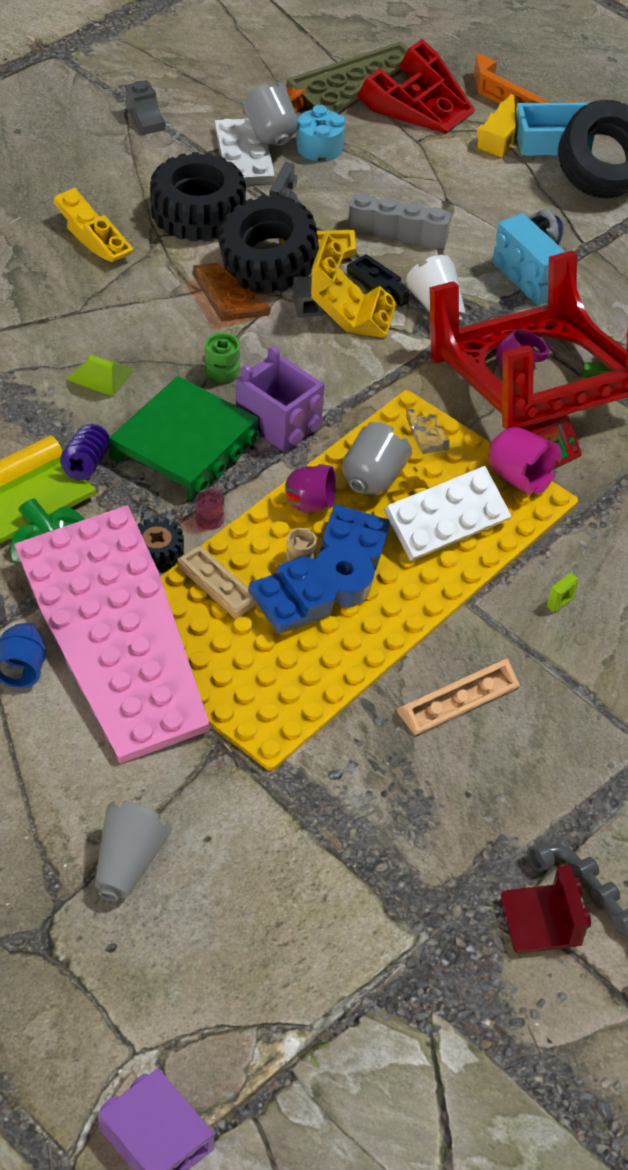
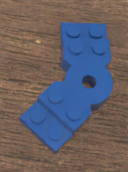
(341, 573)

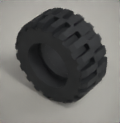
(195, 195)
(265, 220)

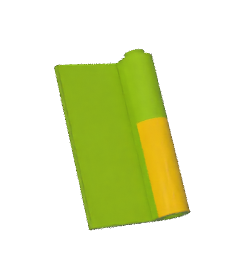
(38, 475)

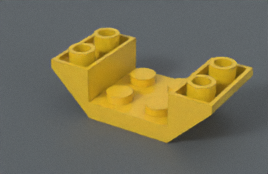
(343, 300)

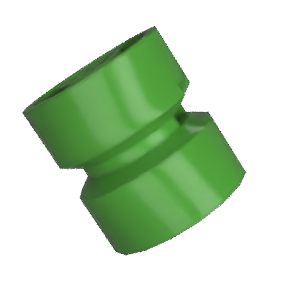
(222, 358)

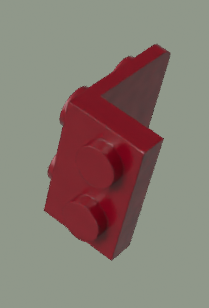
(547, 915)

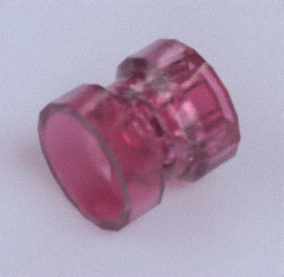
(209, 509)

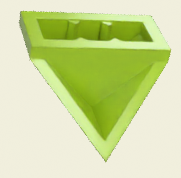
(101, 375)

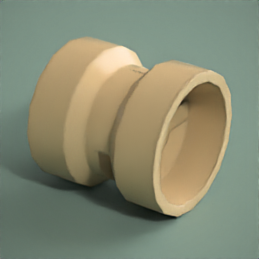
(301, 543)

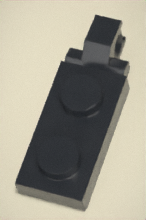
(375, 274)

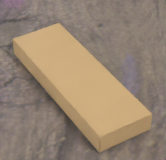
(217, 581)

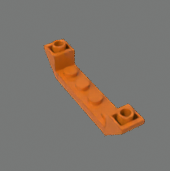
(498, 88)

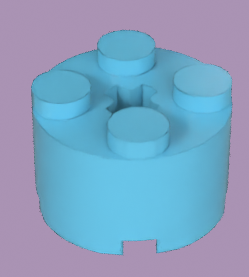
(320, 134)

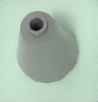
(127, 847)

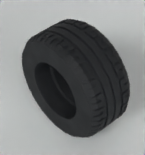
(577, 160)

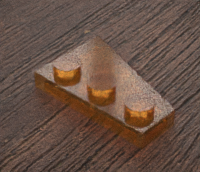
(226, 295)

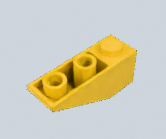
(498, 131)

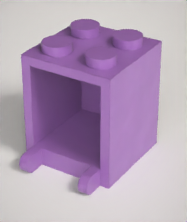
(282, 398)

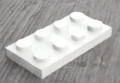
(241, 146)
(447, 513)

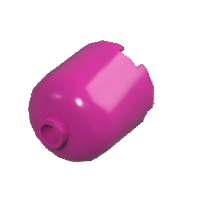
(524, 459)

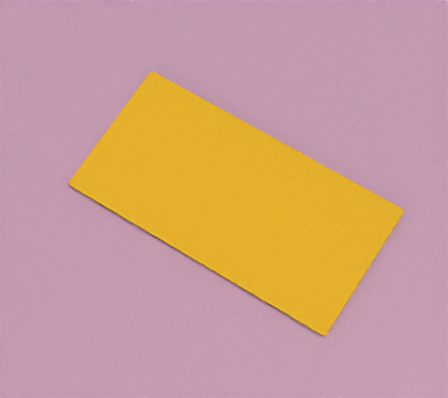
(283, 688)

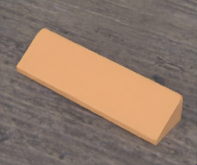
(459, 697)

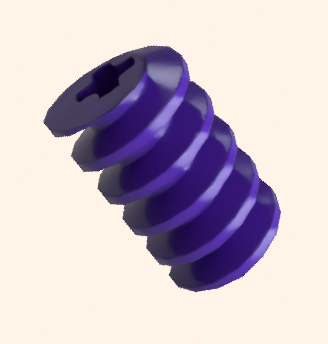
(85, 451)

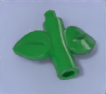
(41, 522)

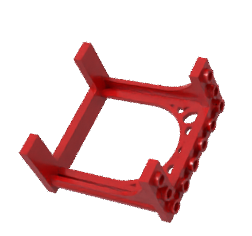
(514, 397)

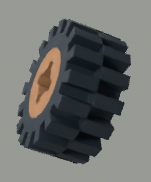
(163, 542)

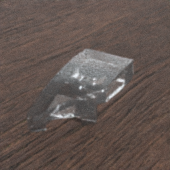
(427, 433)

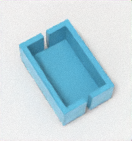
(542, 125)
(524, 256)

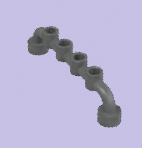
(604, 896)

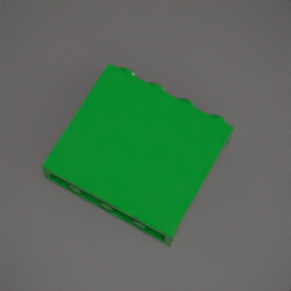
(186, 435)

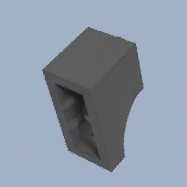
(143, 107)

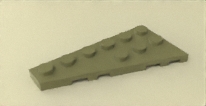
(340, 82)

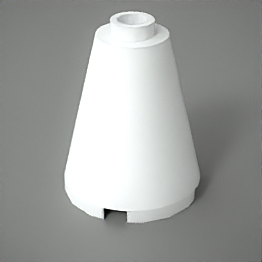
(436, 271)

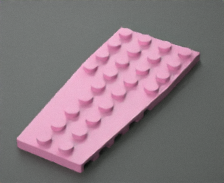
(116, 631)

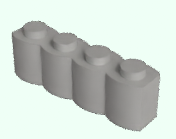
(399, 221)

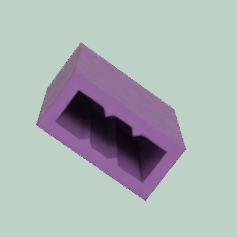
(155, 1126)

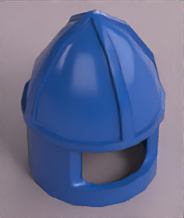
(24, 648)

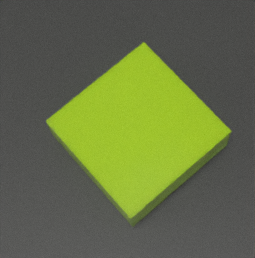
(562, 592)

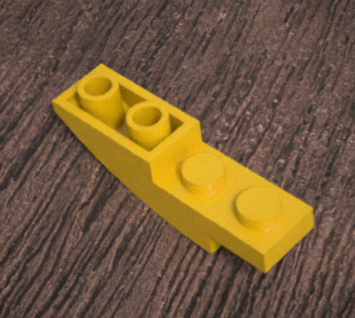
(91, 229)

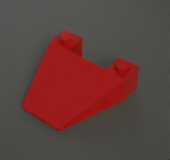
(426, 99)

